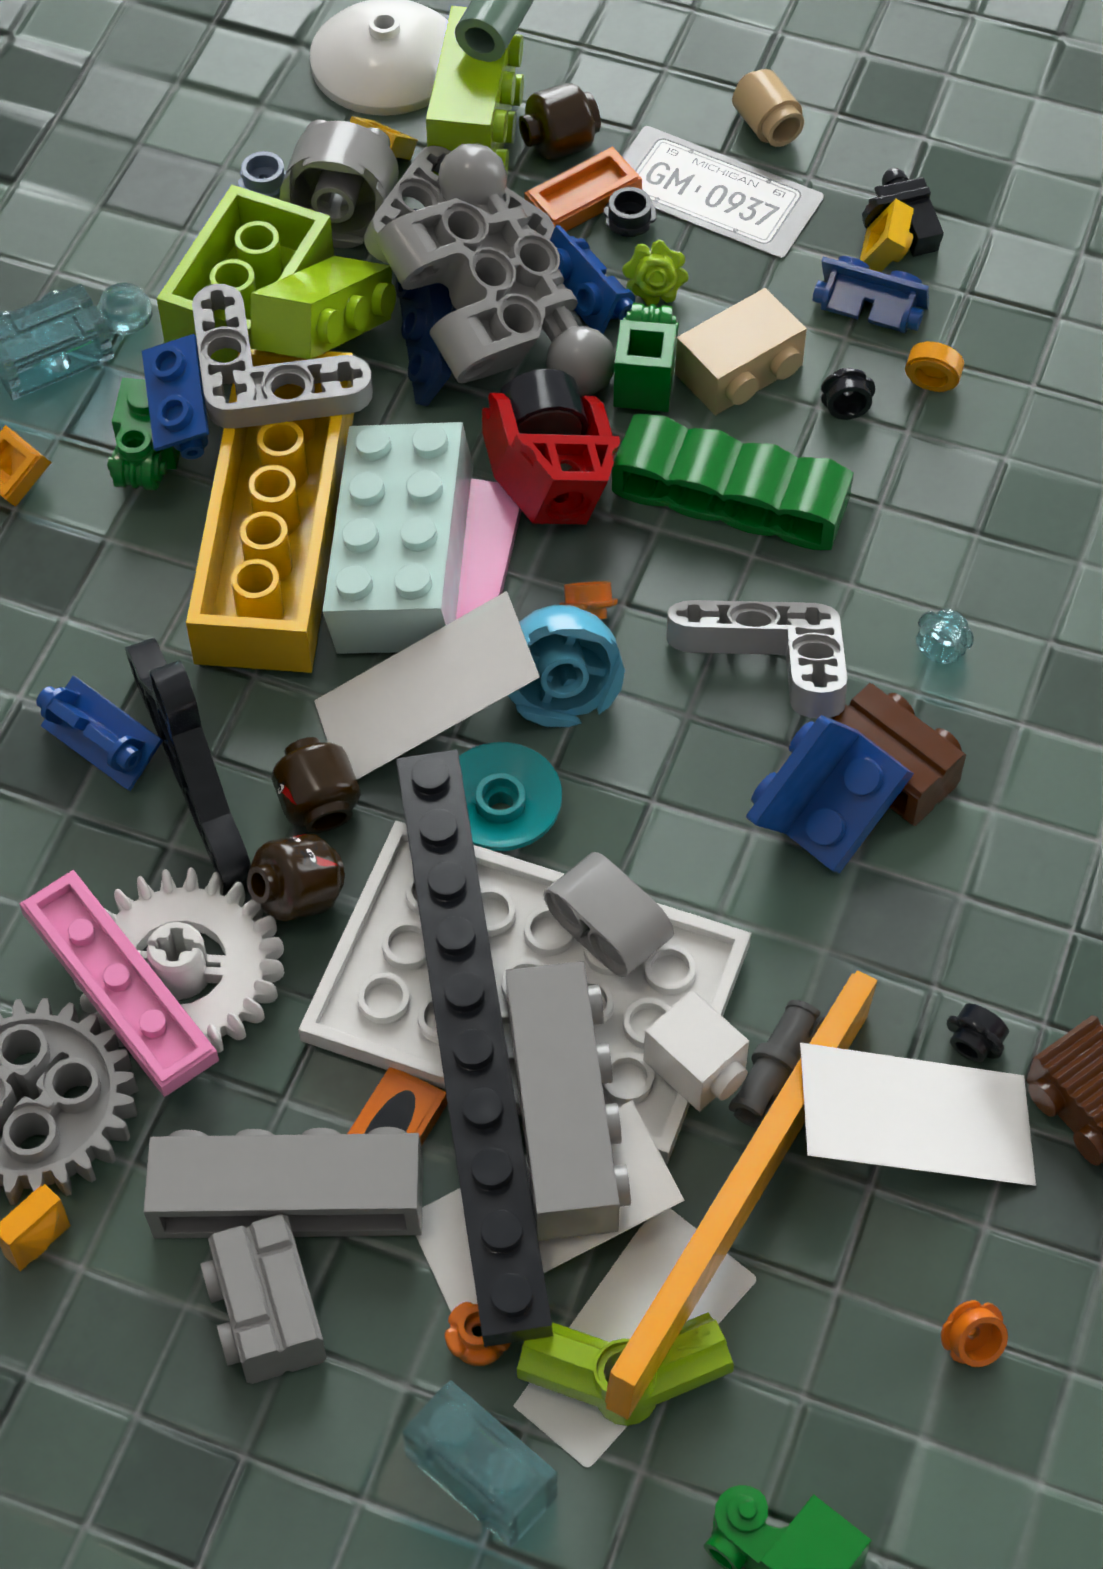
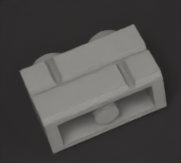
(265, 1299)

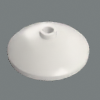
(379, 56)

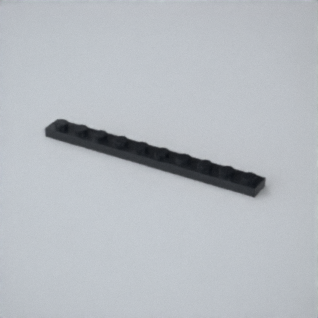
(474, 1054)

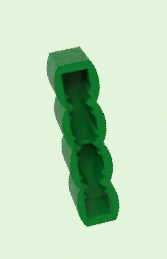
(740, 483)

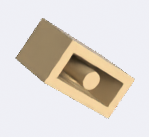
(740, 351)

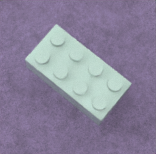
(397, 535)

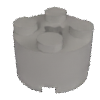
(342, 174)

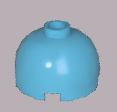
(575, 665)

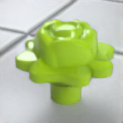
(655, 272)

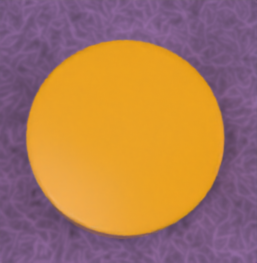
(934, 366)

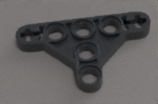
(177, 721)

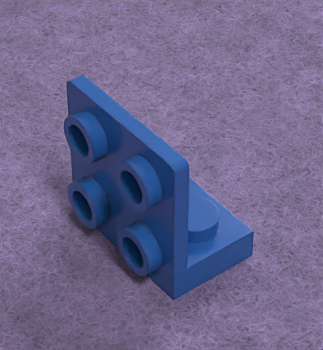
(829, 791)

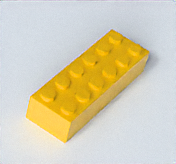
(268, 539)

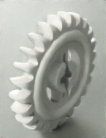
(172, 927)

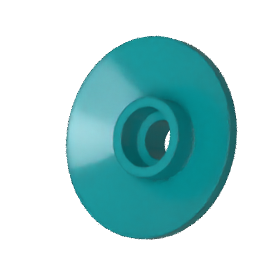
(514, 777)

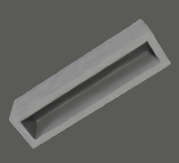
(563, 1101)
(316, 1178)

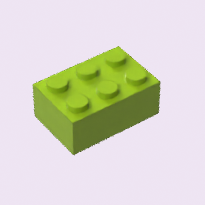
(474, 97)
(246, 246)

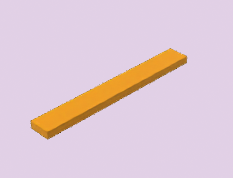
(729, 1211)

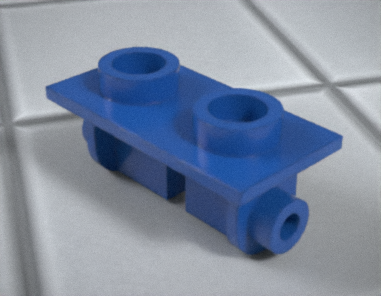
(584, 274)
(892, 295)
(176, 397)
(98, 730)

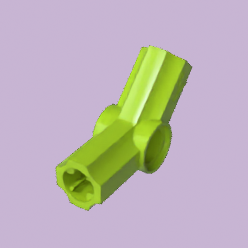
(582, 1363)

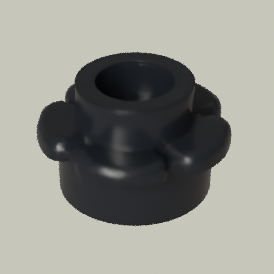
(629, 212)
(847, 393)
(977, 1033)

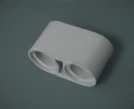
(608, 914)

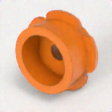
(590, 596)
(975, 1334)
(462, 1341)

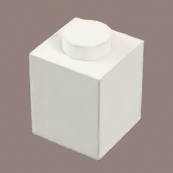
(697, 1051)

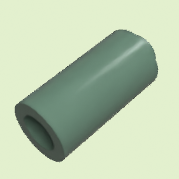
(489, 27)

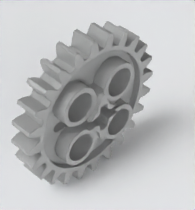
(35, 1103)

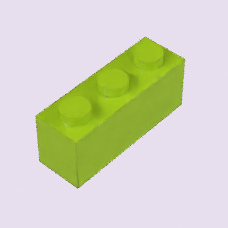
(321, 307)

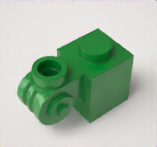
(645, 358)
(134, 458)
(812, 1540)

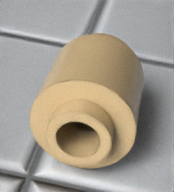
(768, 107)

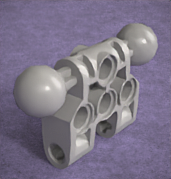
(496, 275)

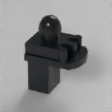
(915, 193)

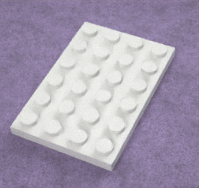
(380, 1001)

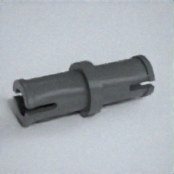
(775, 1062)

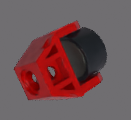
(534, 430)

